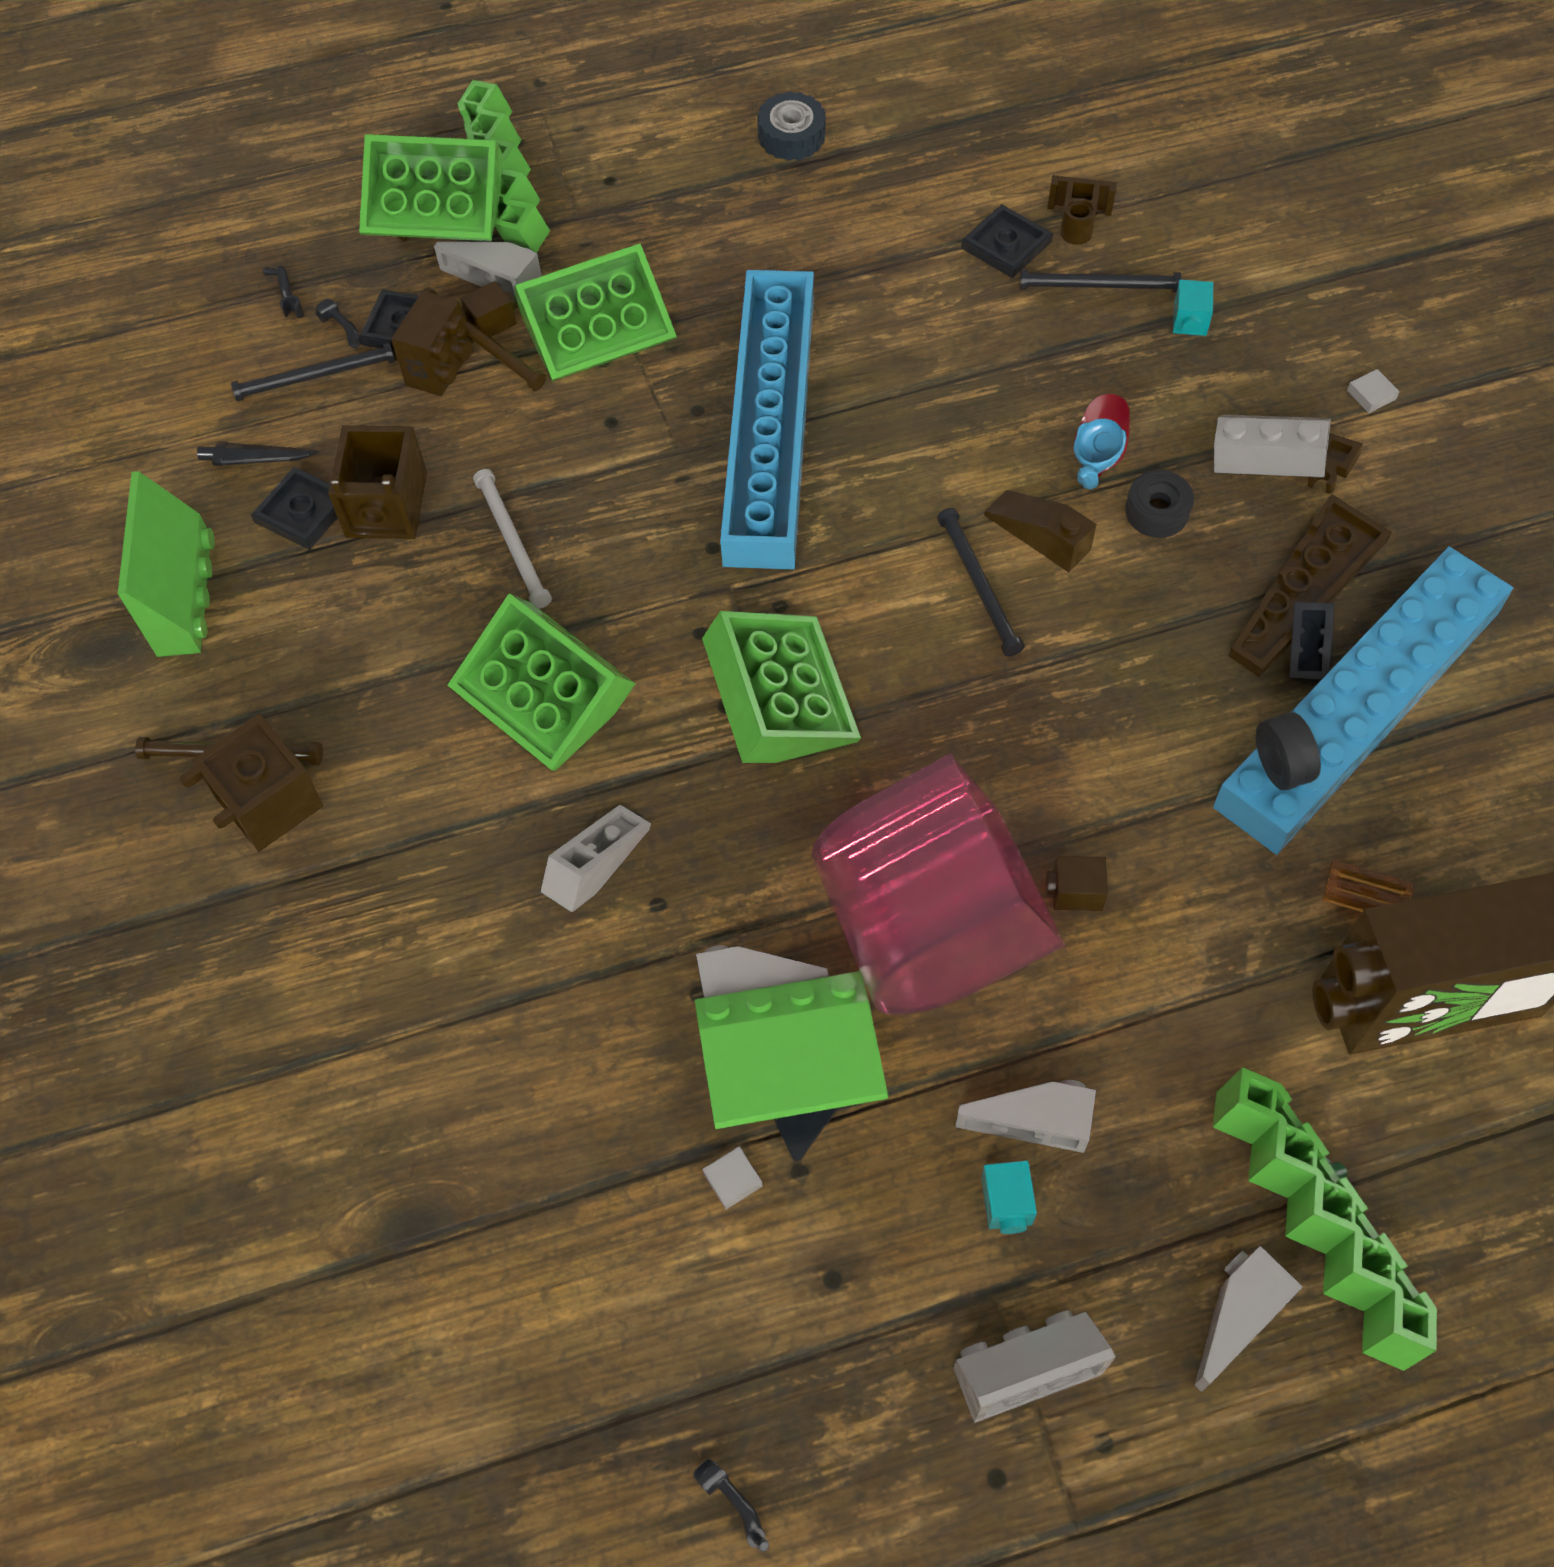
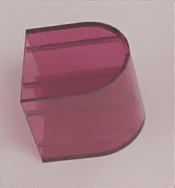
(932, 891)

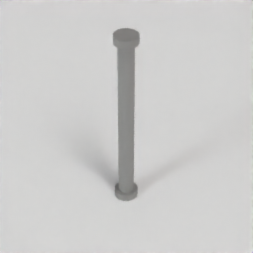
(485, 481)

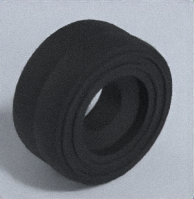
(1164, 486)
(1288, 751)

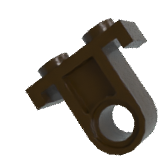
(1080, 202)

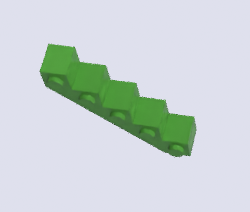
(487, 118)
(1329, 1218)

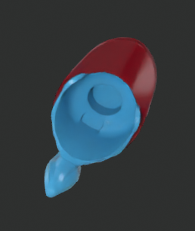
(1101, 438)

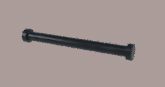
(1099, 280)
(312, 372)
(1011, 644)

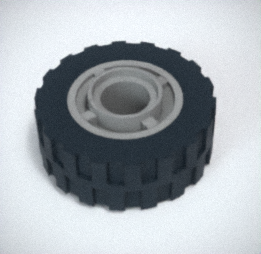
(791, 126)

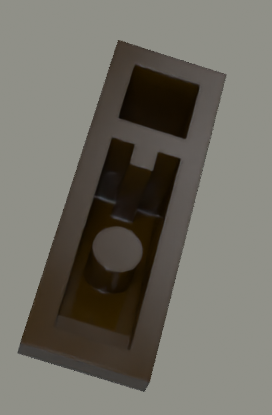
(1045, 526)

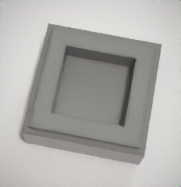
(1373, 391)
(732, 1178)

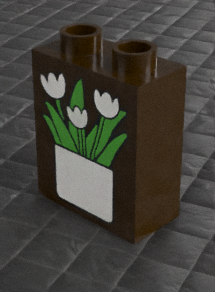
(1442, 965)

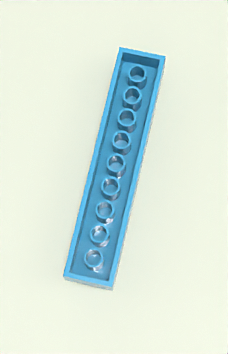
(768, 421)
(1370, 693)

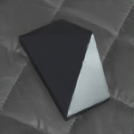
(1312, 640)

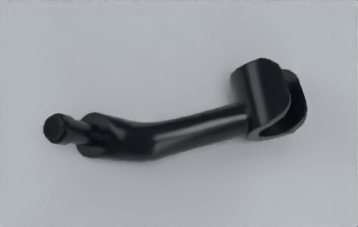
(288, 302)
(327, 309)
(712, 1476)

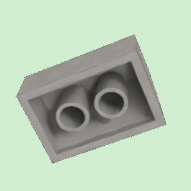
(1271, 445)
(1031, 1364)

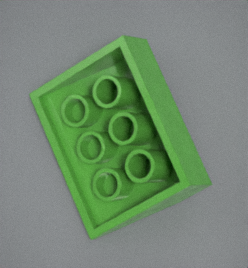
(430, 187)
(594, 312)
(165, 568)
(539, 682)
(778, 686)
(790, 1050)

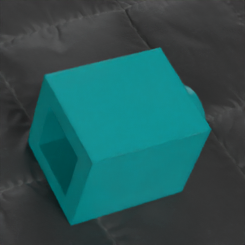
(1193, 307)
(1008, 1196)

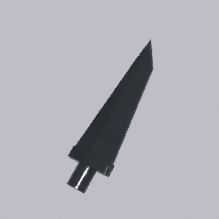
(237, 453)

